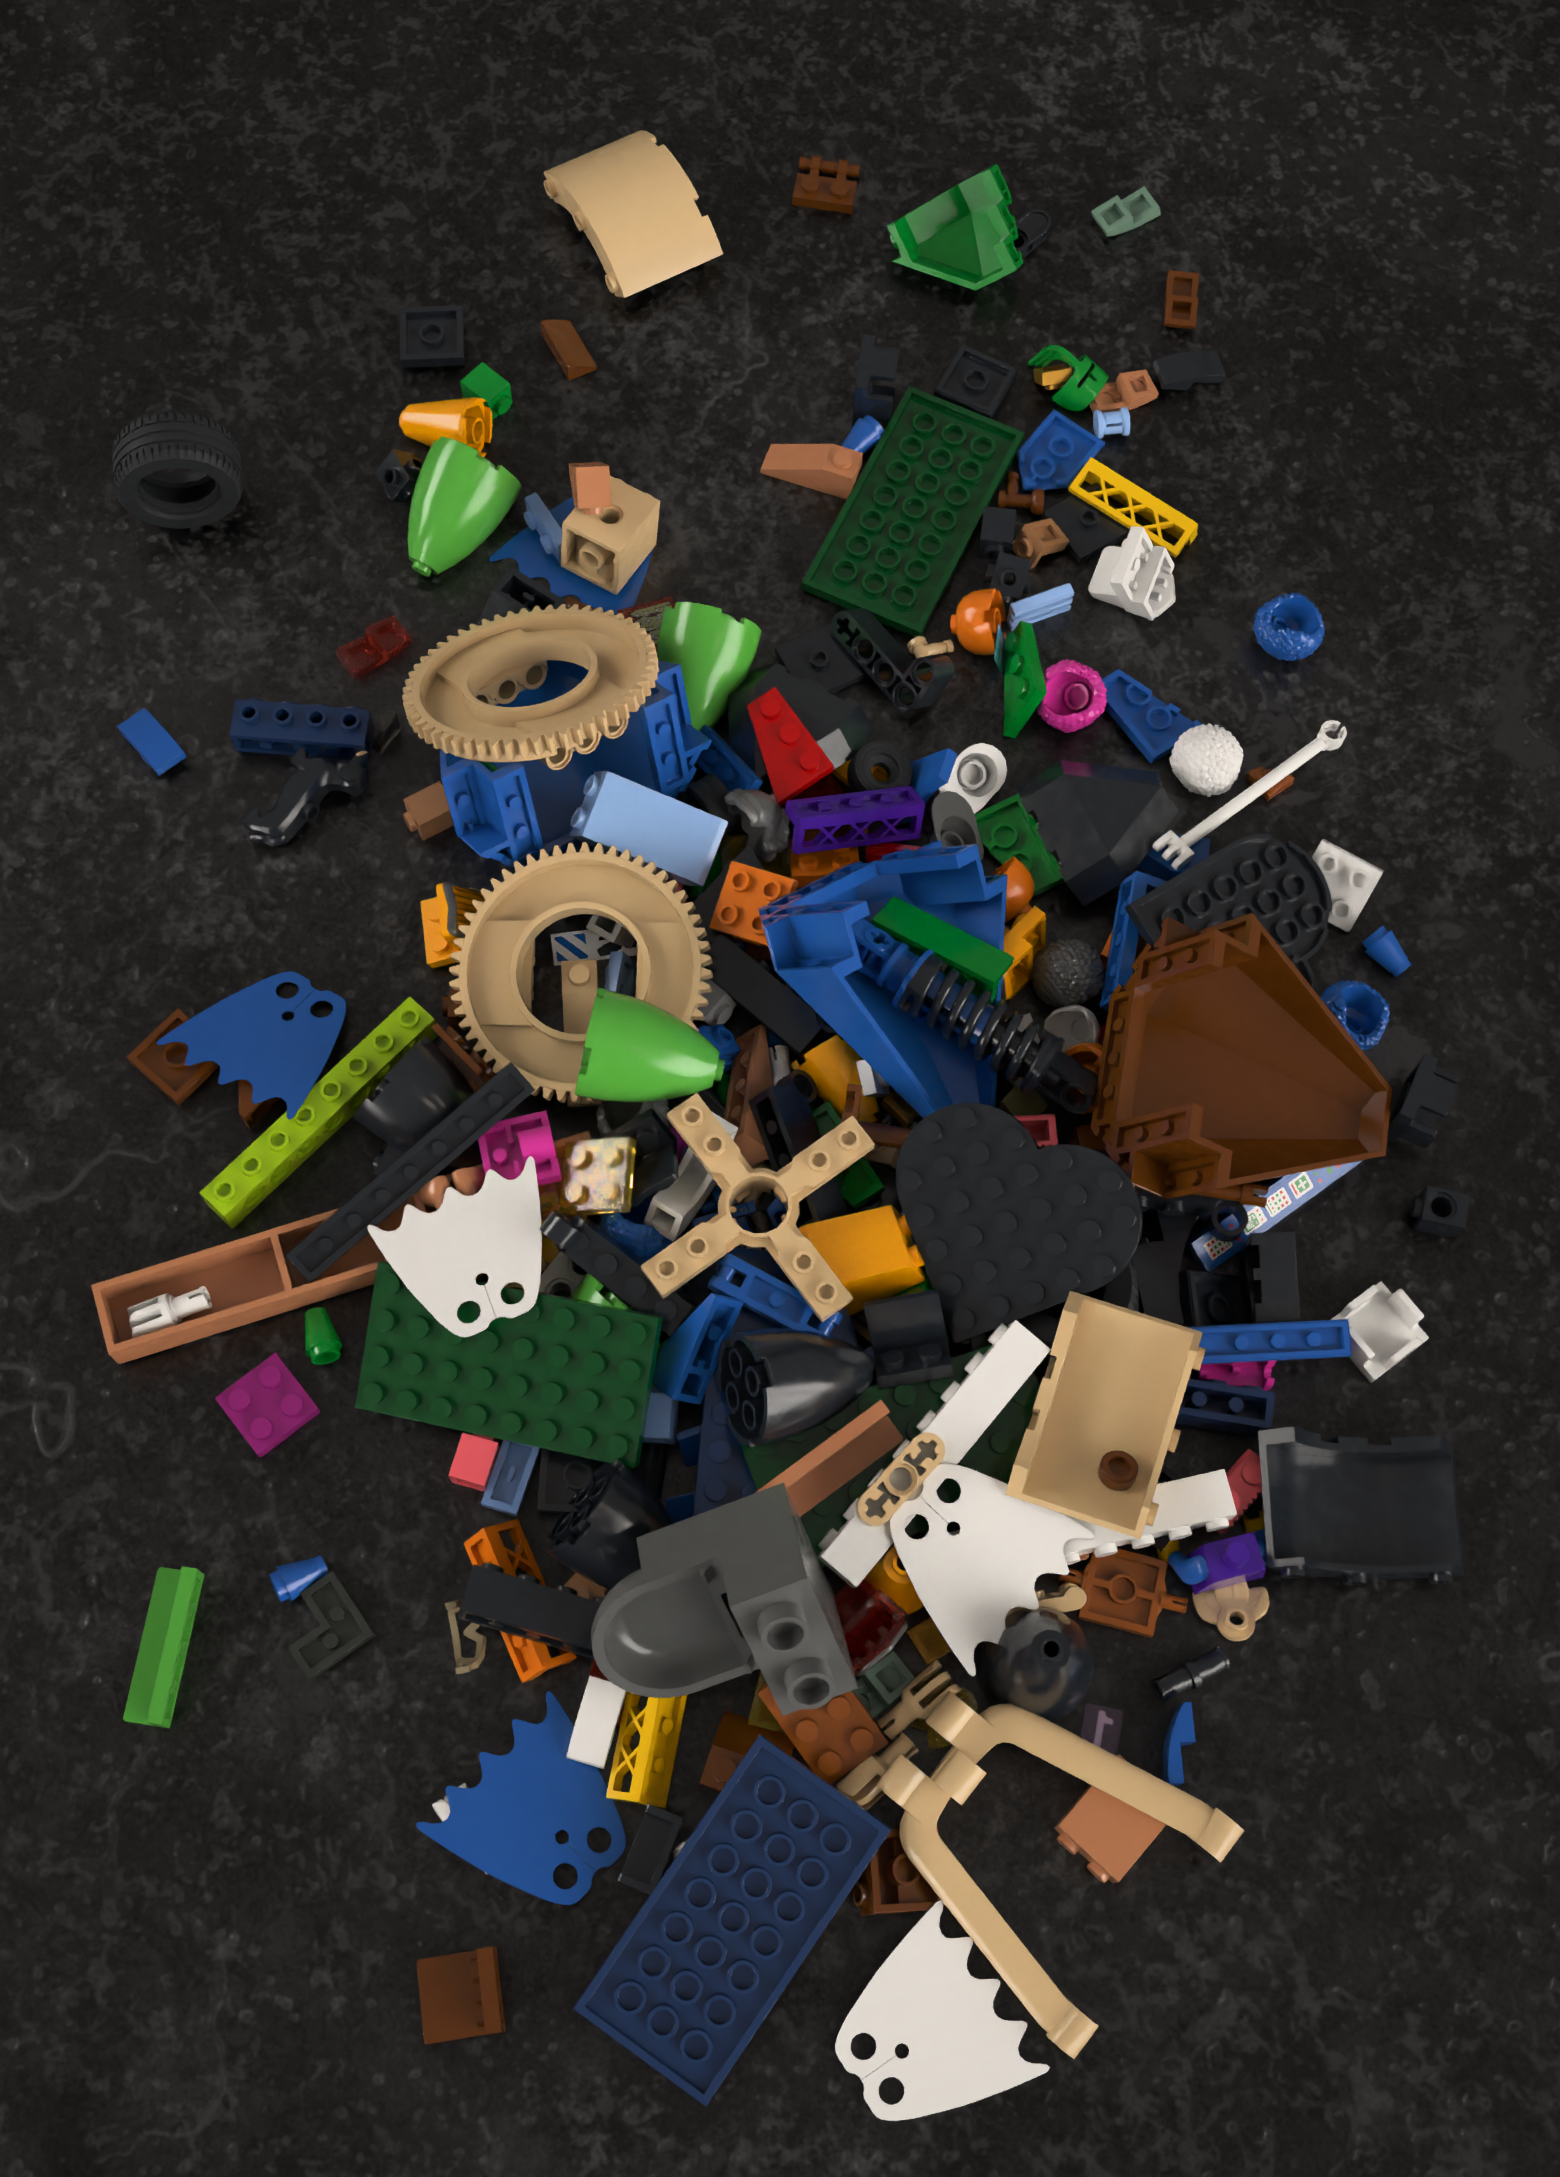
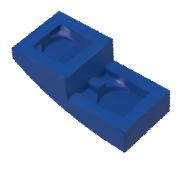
(151, 741)
(1179, 1733)

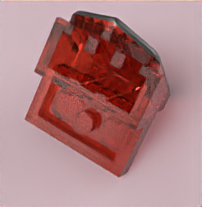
(869, 1623)

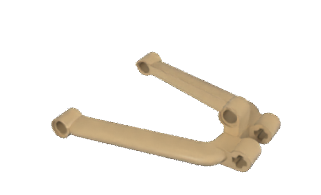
(957, 1778)

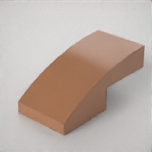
(1128, 391)

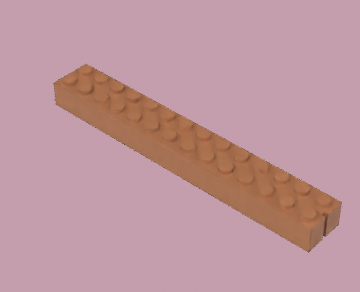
(247, 1280)

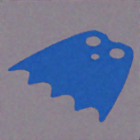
(535, 562)
(258, 1046)
(520, 1805)

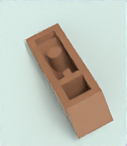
(815, 466)

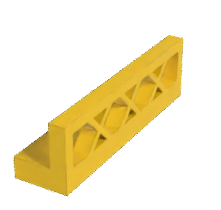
(1137, 502)
(654, 1757)

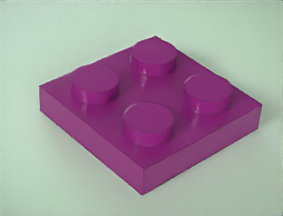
(267, 1405)

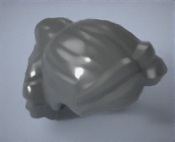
(762, 821)

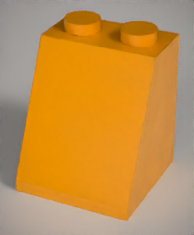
(868, 1253)

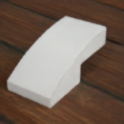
(596, 1722)

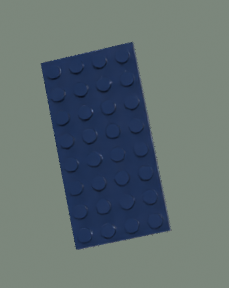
(732, 1919)

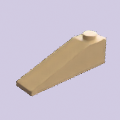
(578, 995)

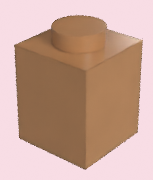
(428, 811)

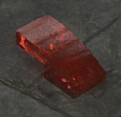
(379, 645)

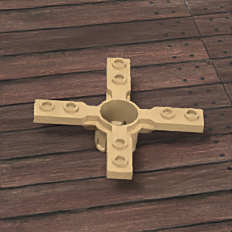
(736, 1179)

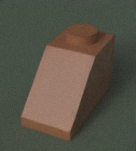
(590, 486)

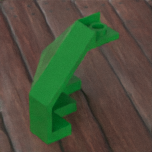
(961, 233)

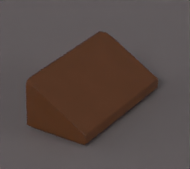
(567, 348)

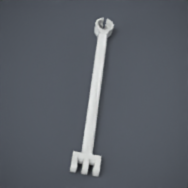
(1181, 845)

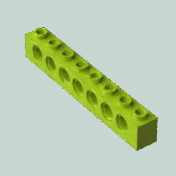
(323, 1112)

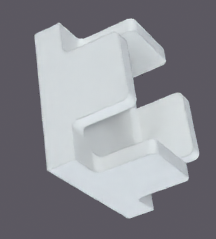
(1382, 1329)

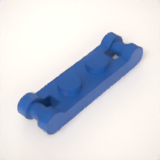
(768, 1296)

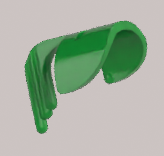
(1069, 395)

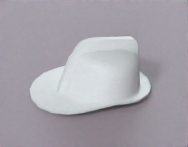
(977, 774)

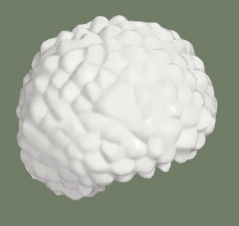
(1207, 759)

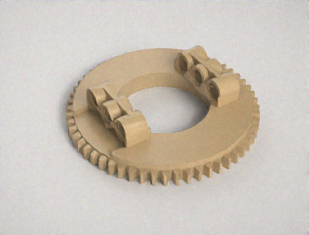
(459, 684)
(500, 953)

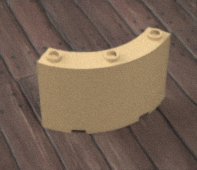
(635, 212)
(1106, 1391)

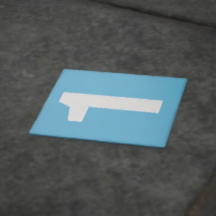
(999, 650)

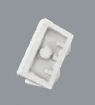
(1348, 880)

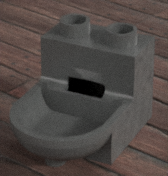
(725, 1600)

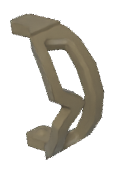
(463, 1664)

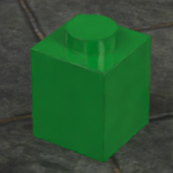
(489, 385)

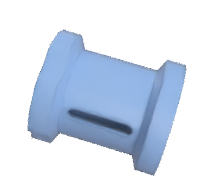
(1111, 422)

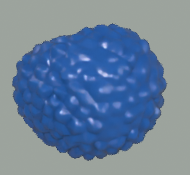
(1289, 627)
(1358, 1010)
(632, 1233)

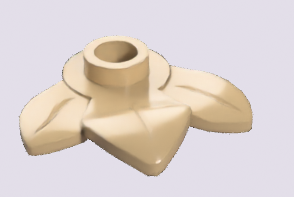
(1233, 1601)

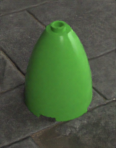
(455, 505)
(712, 655)
(643, 1053)

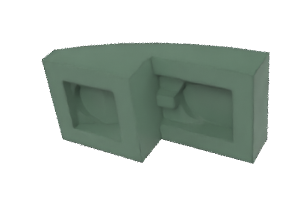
(1126, 214)
(883, 1684)

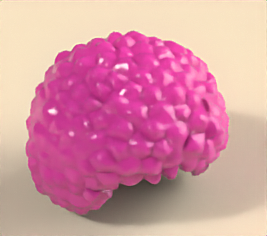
(1073, 696)

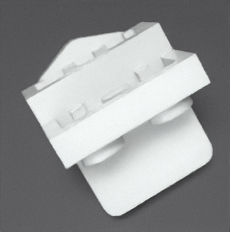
(1135, 576)

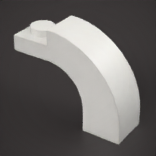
(677, 1205)

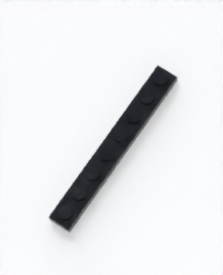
(410, 1172)

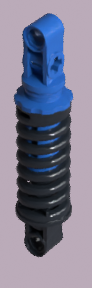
(925, 989)

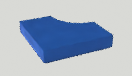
(930, 774)

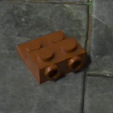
(892, 1882)

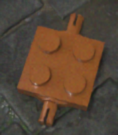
(1124, 1591)

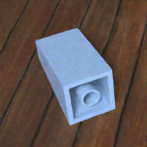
(648, 825)

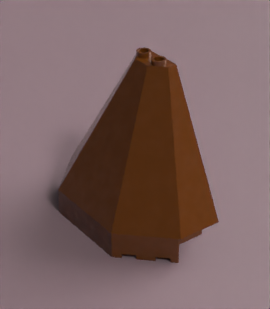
(1230, 1068)

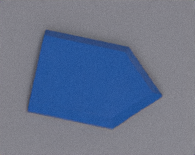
(1055, 453)

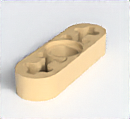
(926, 1464)

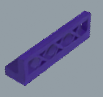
(863, 808)

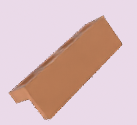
(839, 1458)

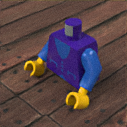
(1221, 1561)

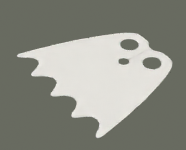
(468, 1236)
(987, 1567)
(946, 2021)

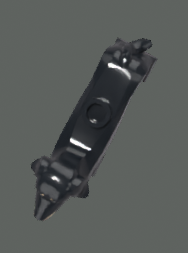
(303, 793)

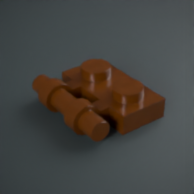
(826, 192)

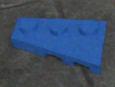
(1143, 717)

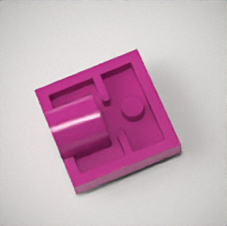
(515, 1139)

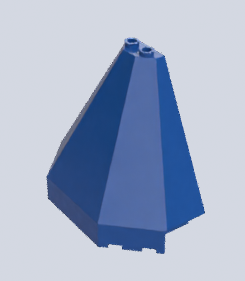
(532, 806)
(820, 960)

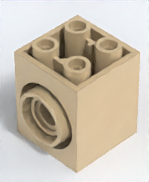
(611, 544)

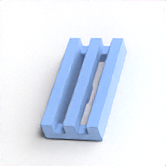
(1041, 605)

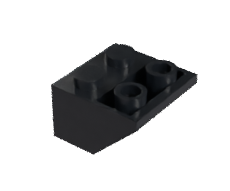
(517, 592)

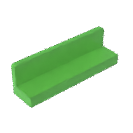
(164, 1647)

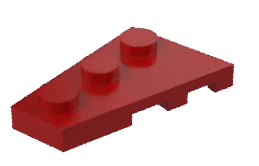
(787, 747)

